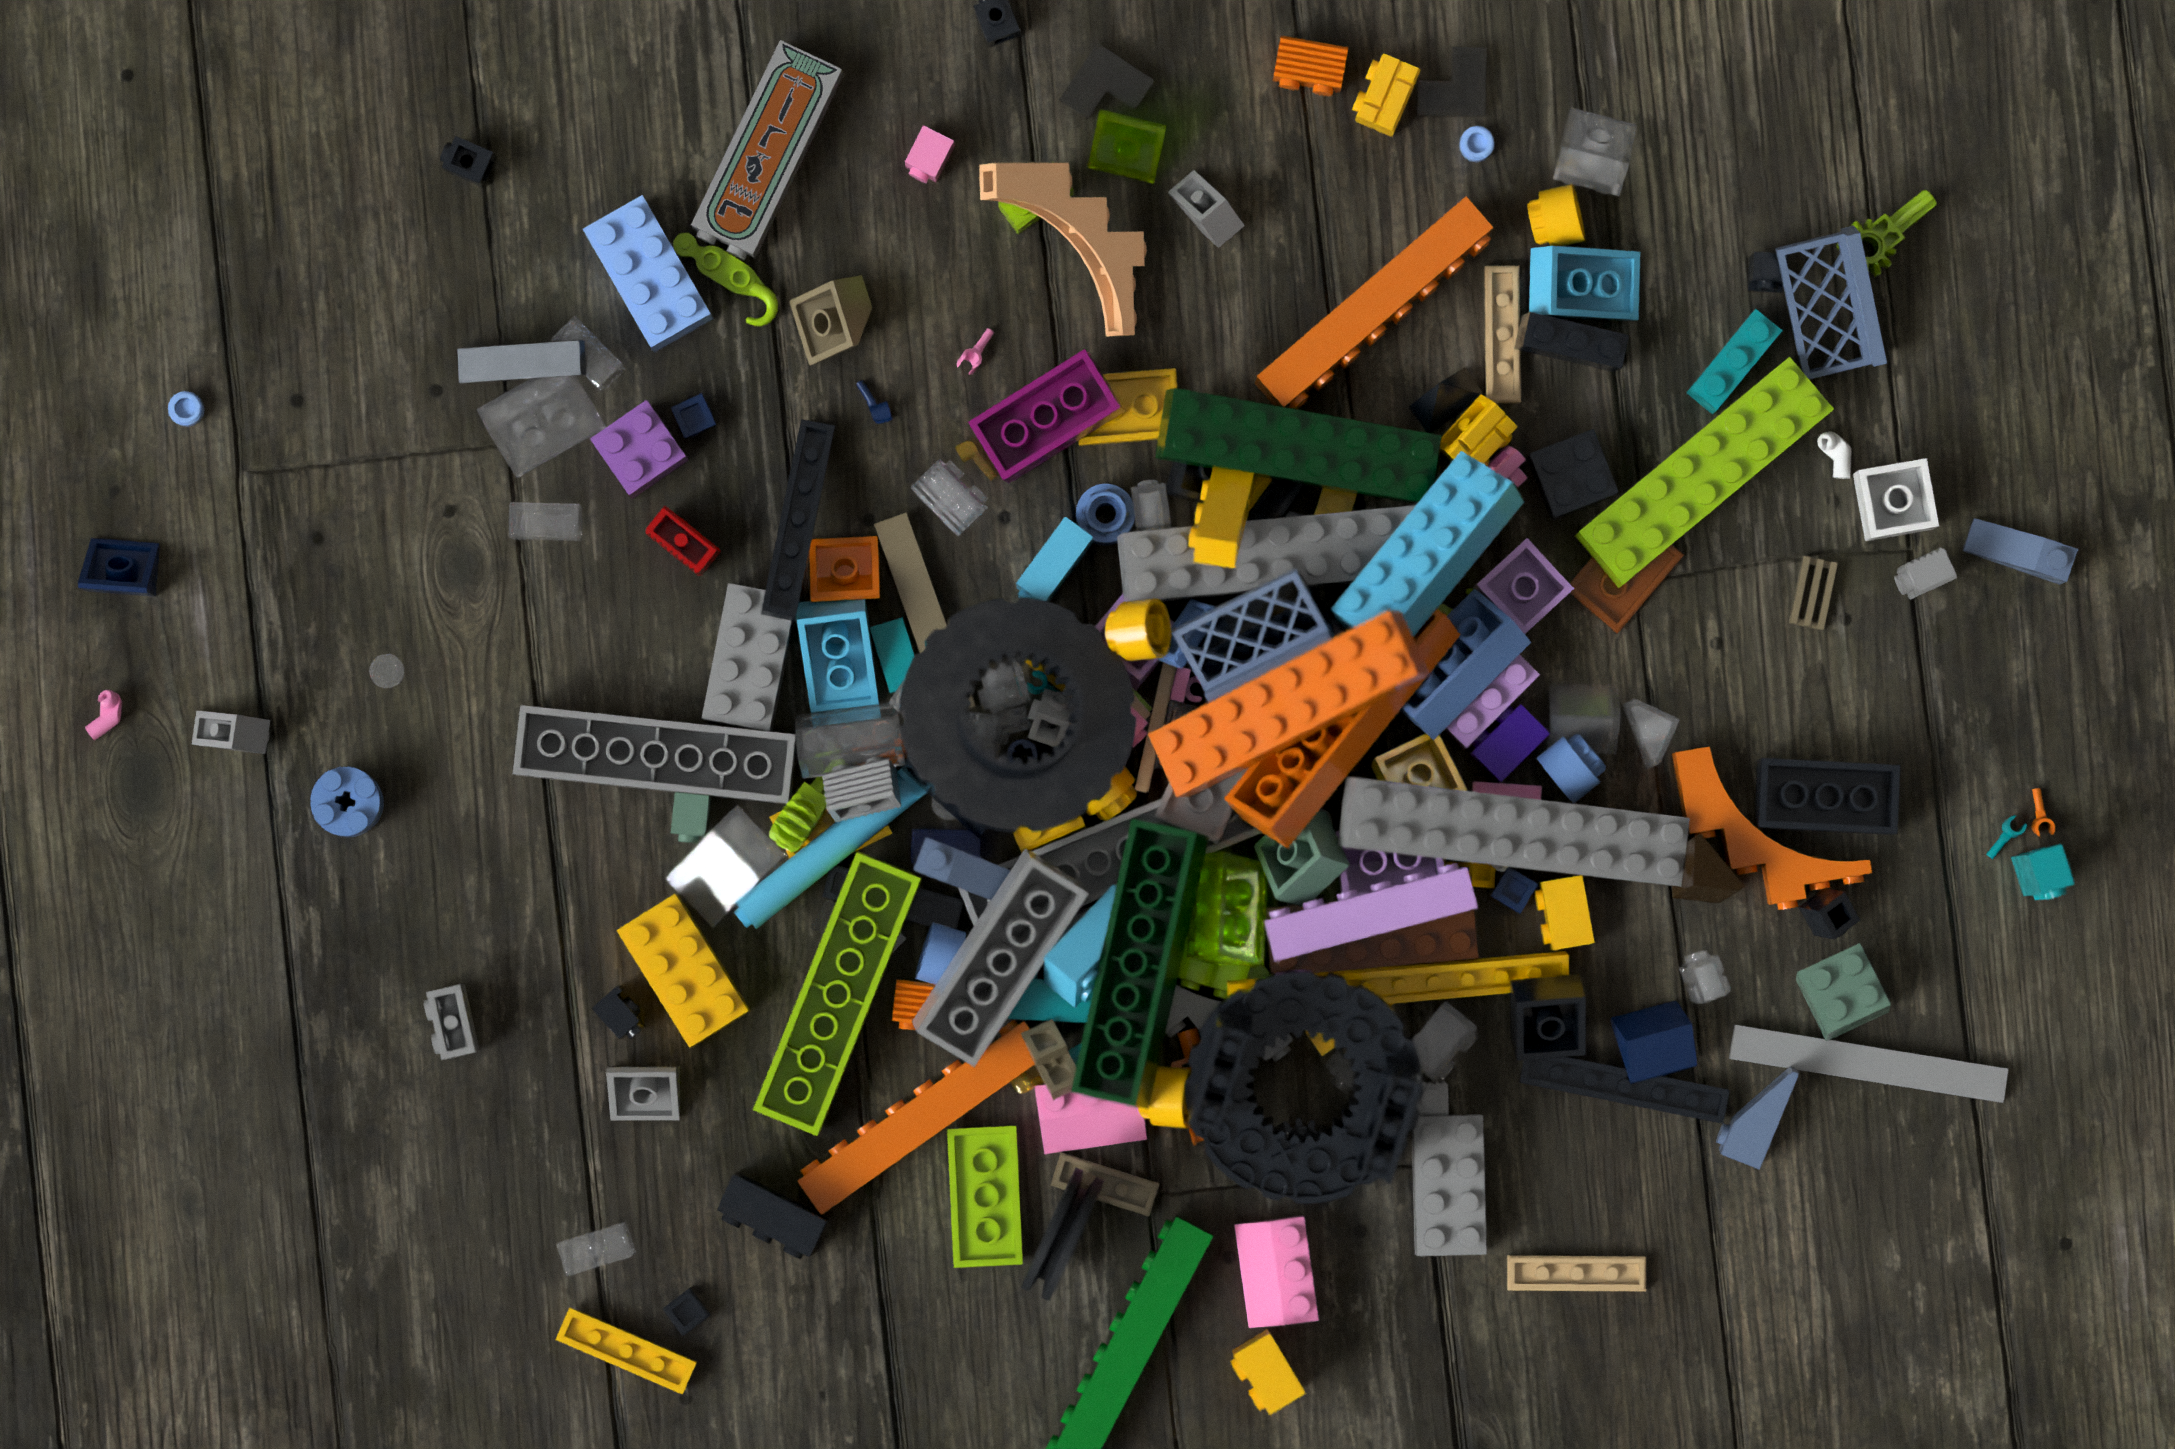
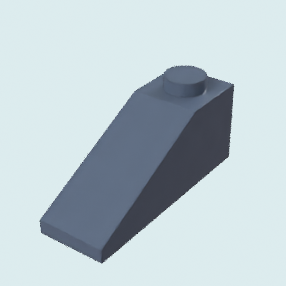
(2020, 551)
(960, 869)
(1755, 1124)

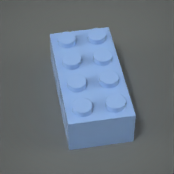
(647, 273)

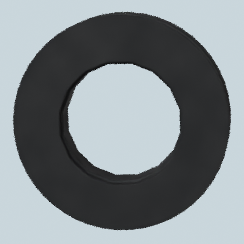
(1062, 1234)

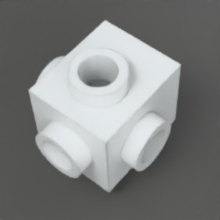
(1049, 718)

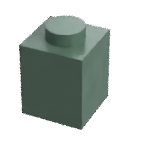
(690, 816)

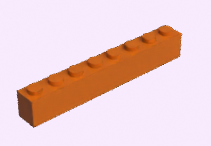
(916, 1121)

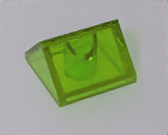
(1127, 146)

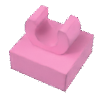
(1507, 464)
(1181, 686)

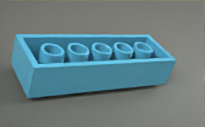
(1432, 546)

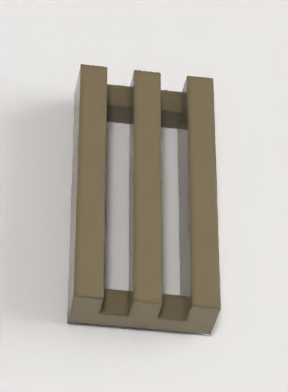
(1819, 565)

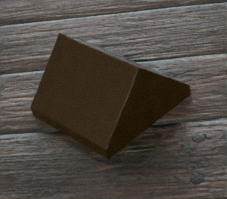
(1705, 875)

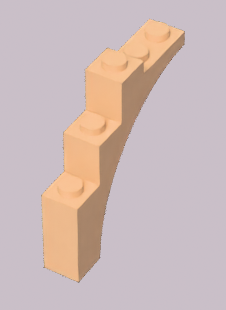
(1081, 220)

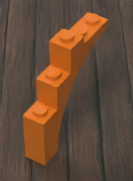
(1745, 846)

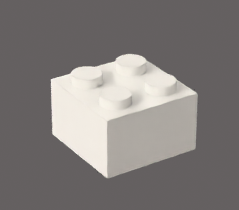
(1896, 499)

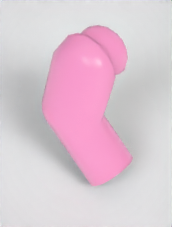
(109, 714)

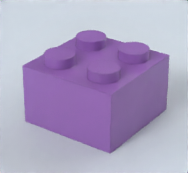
(639, 449)

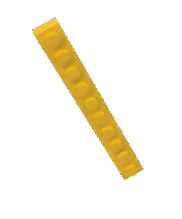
(1447, 978)

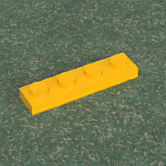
(626, 1350)

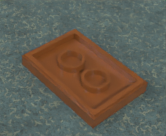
(1615, 604)

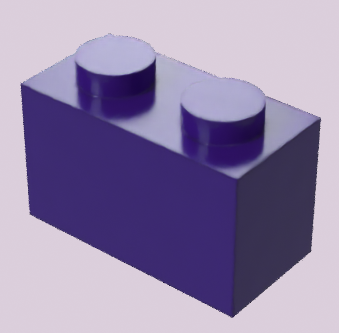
(1508, 743)

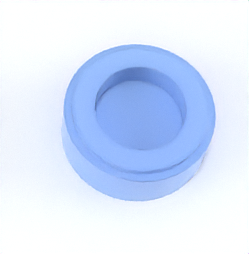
(1476, 143)
(186, 408)

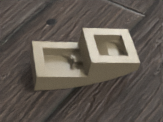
(1051, 1058)

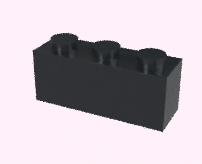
(1571, 342)

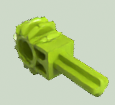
(1887, 231)
(799, 816)

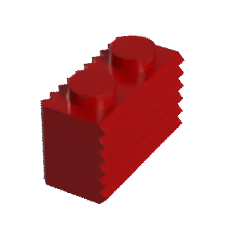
(682, 541)

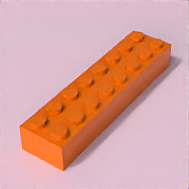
(1374, 305)
(1289, 704)
(1292, 785)

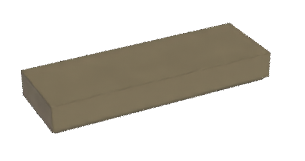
(1118, 1187)

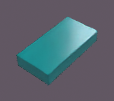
(893, 651)

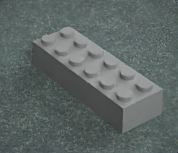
(999, 957)

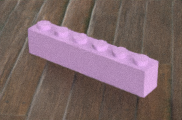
(1371, 913)

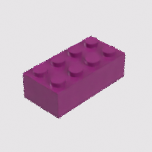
(1046, 416)

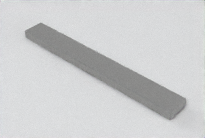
(1868, 1063)

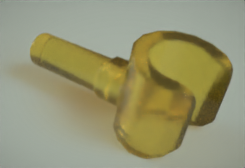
(967, 451)
(1024, 1084)

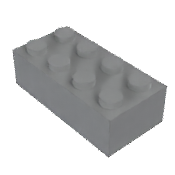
(747, 663)
(1449, 1185)

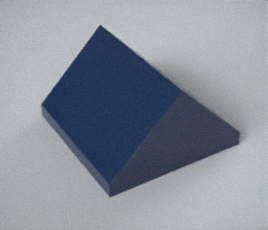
(120, 567)
(1655, 1041)

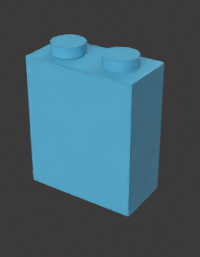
(1054, 562)

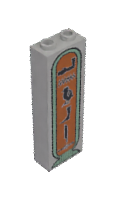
(766, 150)

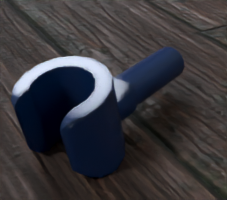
(879, 412)

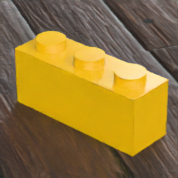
(1222, 517)

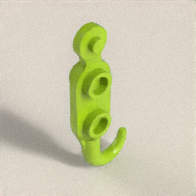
(729, 273)

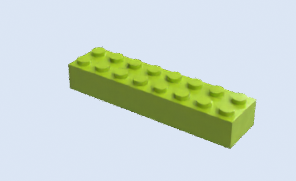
(1704, 472)
(837, 993)

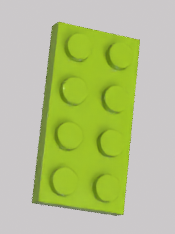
(985, 1196)

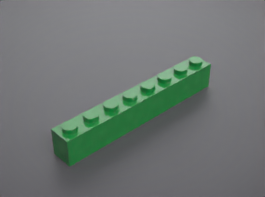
(1133, 1337)

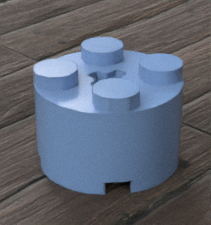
(335, 785)

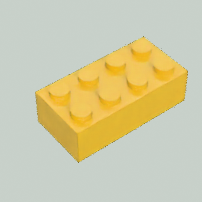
(683, 970)

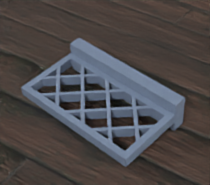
(1860, 296)
(1266, 661)

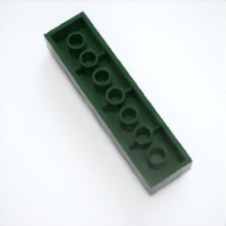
(1297, 446)
(1139, 964)

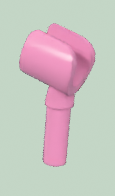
(973, 354)

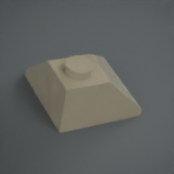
(831, 317)

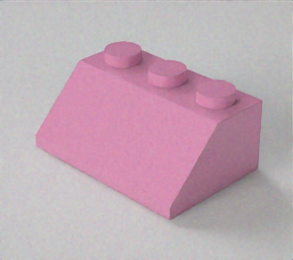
(1085, 1122)
(1276, 1272)

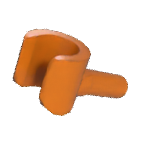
(2040, 814)

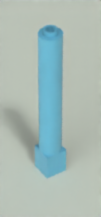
(819, 858)

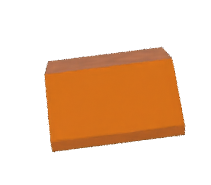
(844, 569)

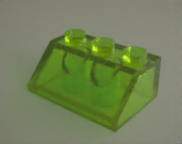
(1229, 912)

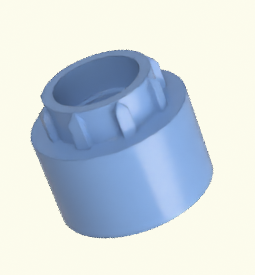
(1110, 496)
(1573, 766)
(938, 951)

